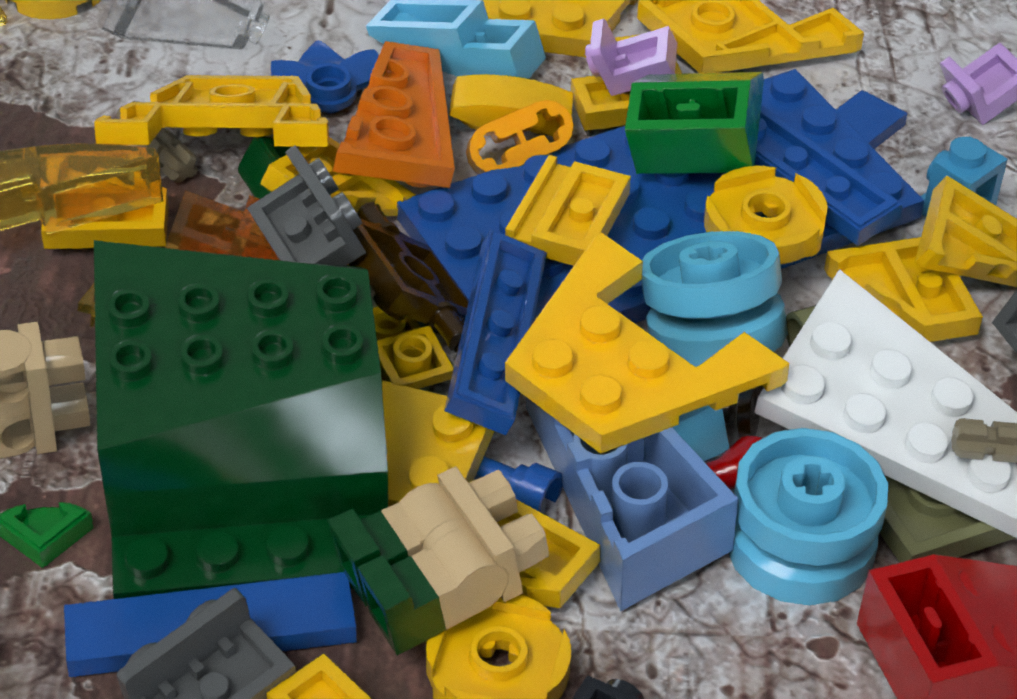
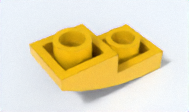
(485, 98)
(409, 353)

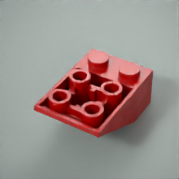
(943, 627)

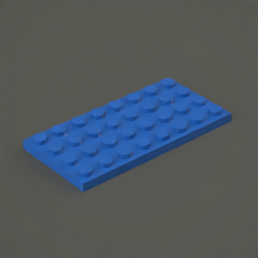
(658, 206)

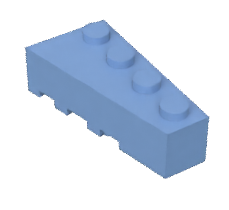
(645, 504)

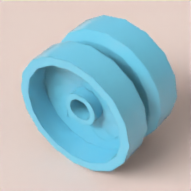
(713, 290)
(807, 515)

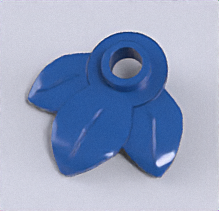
(328, 76)

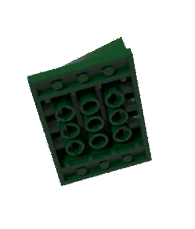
(232, 415)

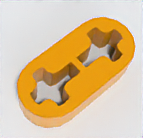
(514, 126)

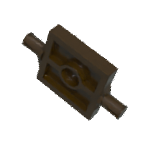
(409, 277)

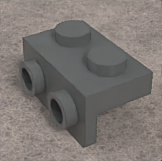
(304, 219)
(208, 657)

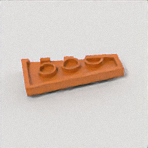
(401, 121)

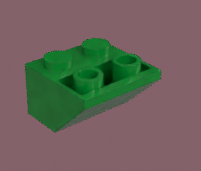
(694, 122)

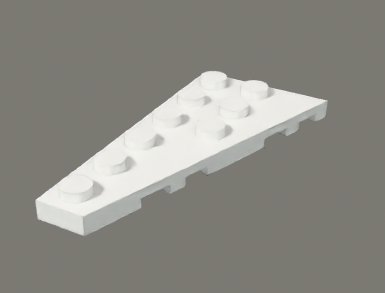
(897, 397)

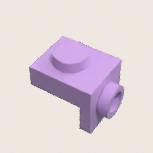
(630, 58)
(982, 86)

